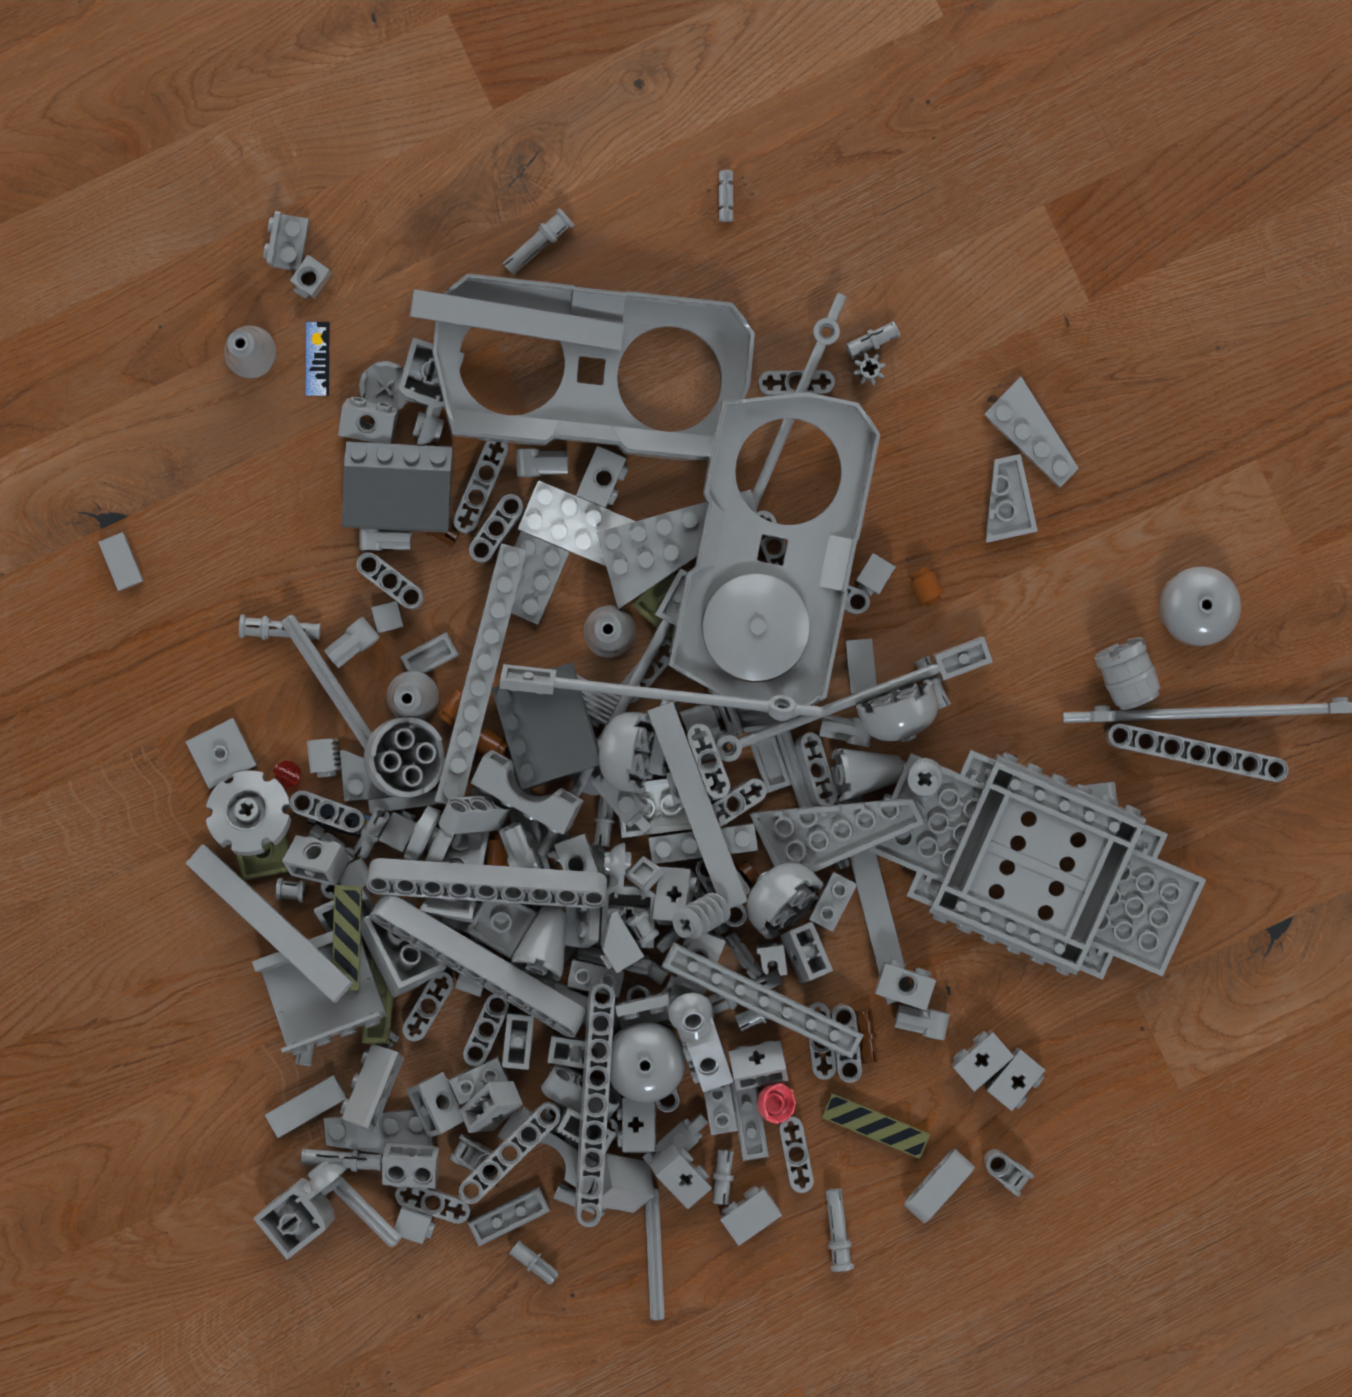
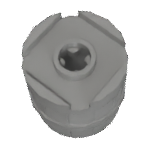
(1128, 673)

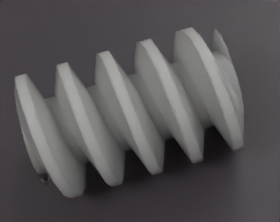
(925, 787)
(701, 916)

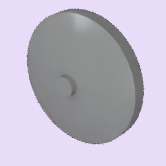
(755, 627)

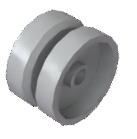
(429, 838)

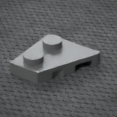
(355, 779)

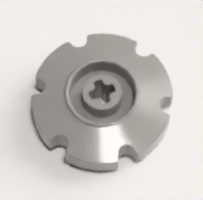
(229, 818)

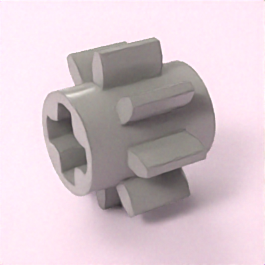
(865, 375)

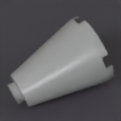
(250, 351)
(611, 644)
(423, 692)
(863, 772)
(543, 945)

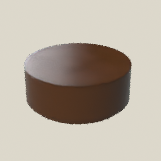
(748, 872)

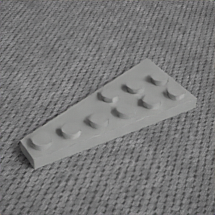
(653, 548)
(833, 832)

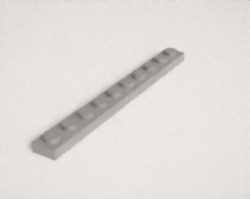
(481, 673)

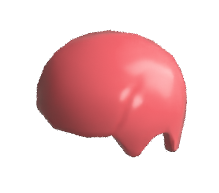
(776, 1103)

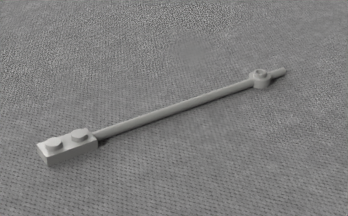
(831, 323)
(668, 613)
(948, 663)
(545, 680)
(1103, 713)

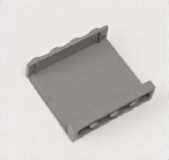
(306, 1012)

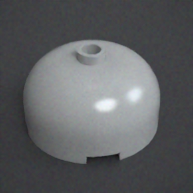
(1183, 611)
(900, 712)
(627, 751)
(404, 757)
(774, 889)
(650, 1043)

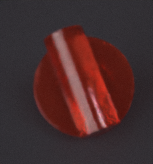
(287, 773)

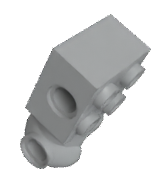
(421, 386)
(625, 898)
(711, 946)
(700, 1041)
(301, 1210)

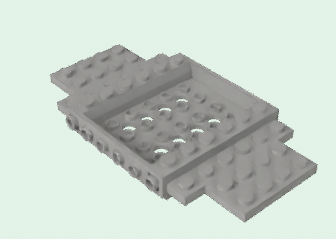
(1112, 902)

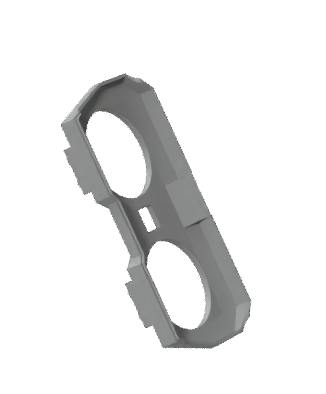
(590, 410)
(816, 552)

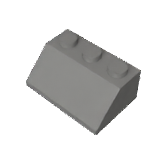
(398, 960)
(372, 1087)

